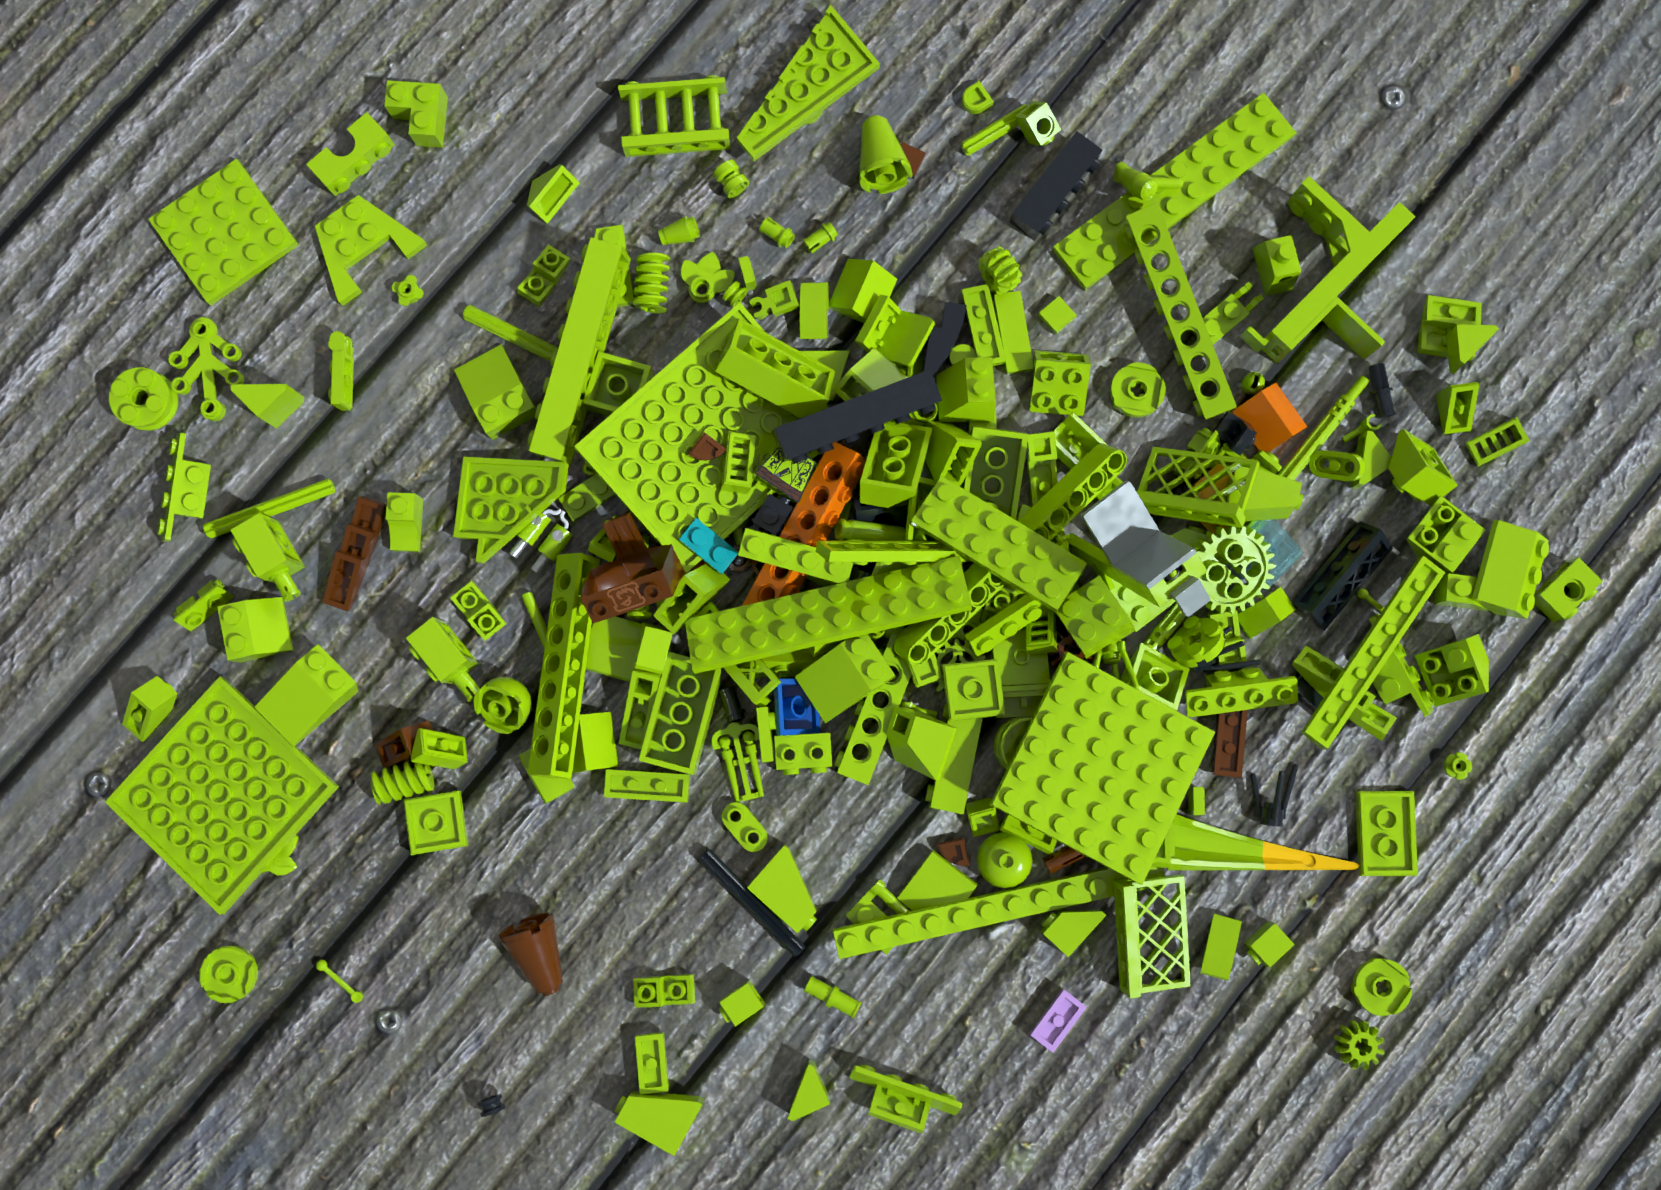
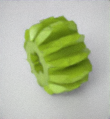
(999, 270)
(1361, 1033)

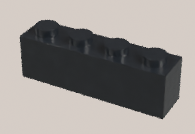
(1056, 185)

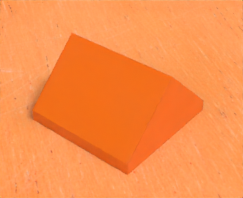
(1271, 418)

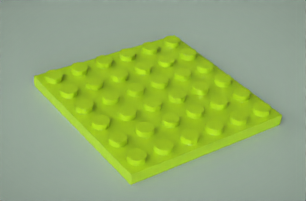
(1102, 768)
(221, 795)

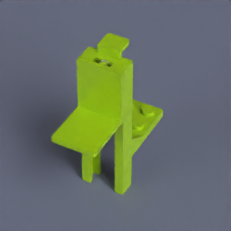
(1348, 258)

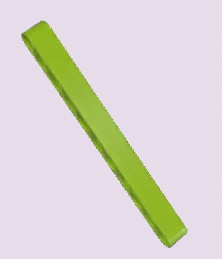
(1046, 518)

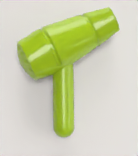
(1141, 184)

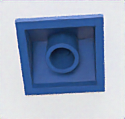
(794, 710)

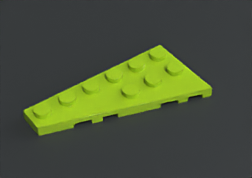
(814, 79)

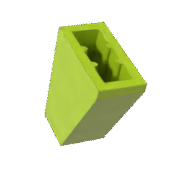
(950, 452)
(1270, 495)
(691, 596)
(784, 891)
(659, 1117)

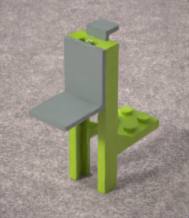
(1139, 561)

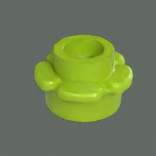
(1451, 769)

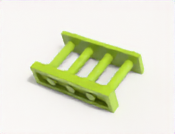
(679, 142)

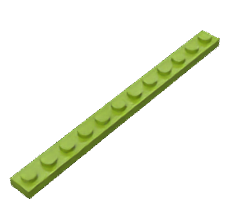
(979, 911)

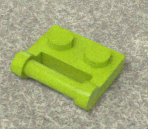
(866, 910)

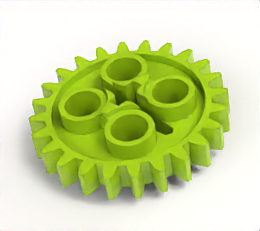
(1247, 548)

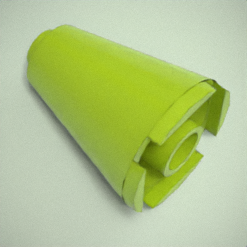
(881, 158)

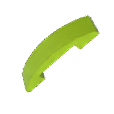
(1041, 465)

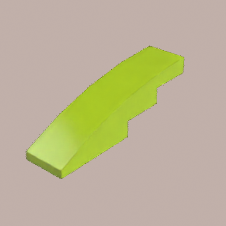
(1321, 675)

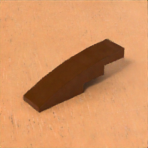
(355, 553)

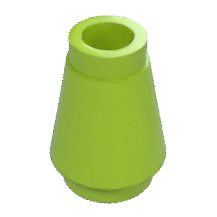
(680, 231)

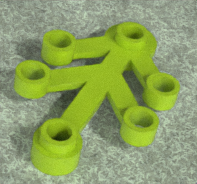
(206, 364)

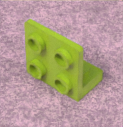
(1060, 382)

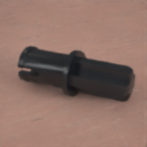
(1381, 390)

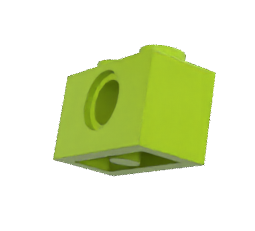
(1582, 585)

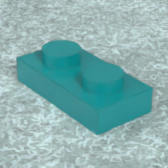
(708, 546)

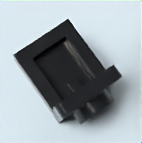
(1236, 432)
(773, 514)

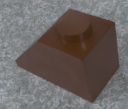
(399, 745)

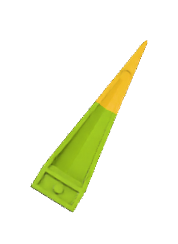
(1205, 847)

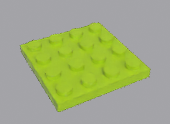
(223, 232)

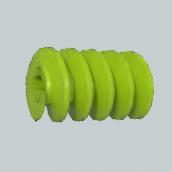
(649, 282)
(401, 782)

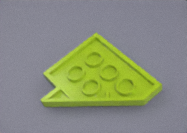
(503, 497)

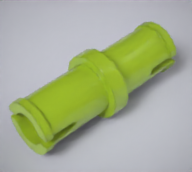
(832, 997)

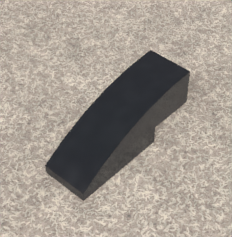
(944, 339)

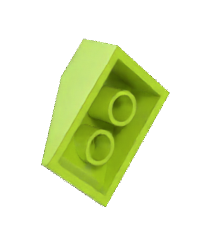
(496, 392)
(844, 676)
(307, 695)

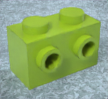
(803, 751)

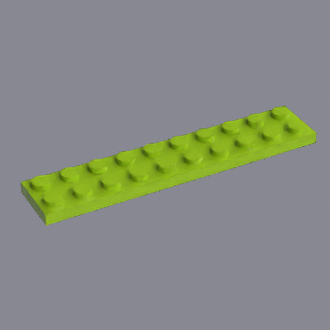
(1205, 169)
(827, 614)

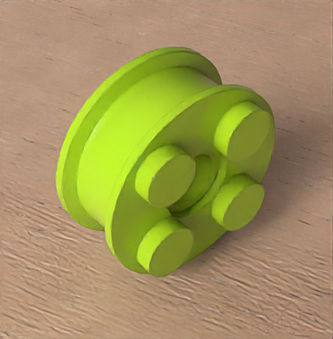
(126, 399)

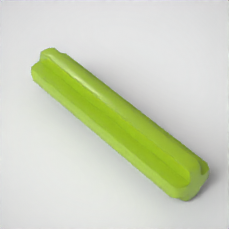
(991, 132)

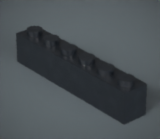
(857, 416)

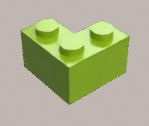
(421, 104)

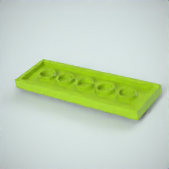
(998, 543)

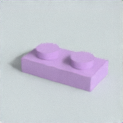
(1057, 1020)

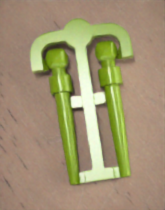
(734, 730)

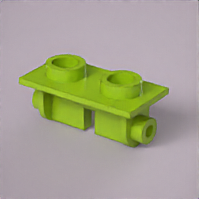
(1202, 442)
(195, 612)

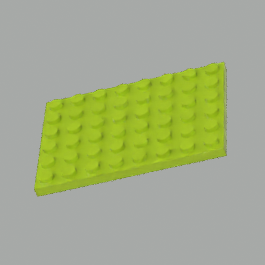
(647, 439)

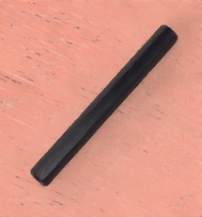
(751, 902)

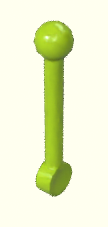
(1363, 594)
(356, 996)

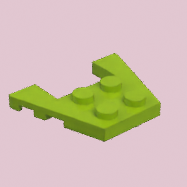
(355, 233)

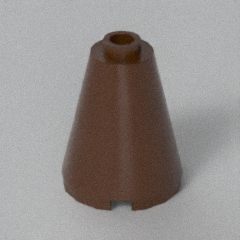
(535, 951)

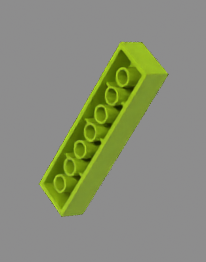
(581, 338)

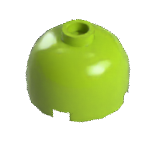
(503, 704)
(1004, 860)

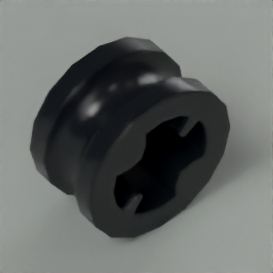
(491, 1105)

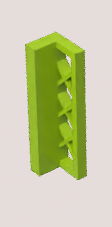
(745, 680)

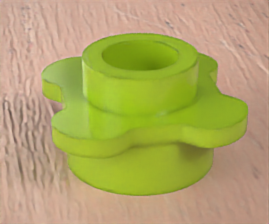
(411, 297)

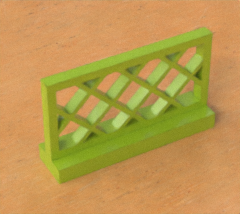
(1191, 508)
(1128, 935)

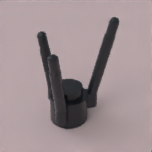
(1208, 667)
(1274, 812)

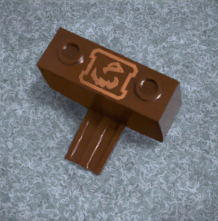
(614, 587)

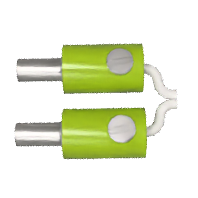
(552, 545)

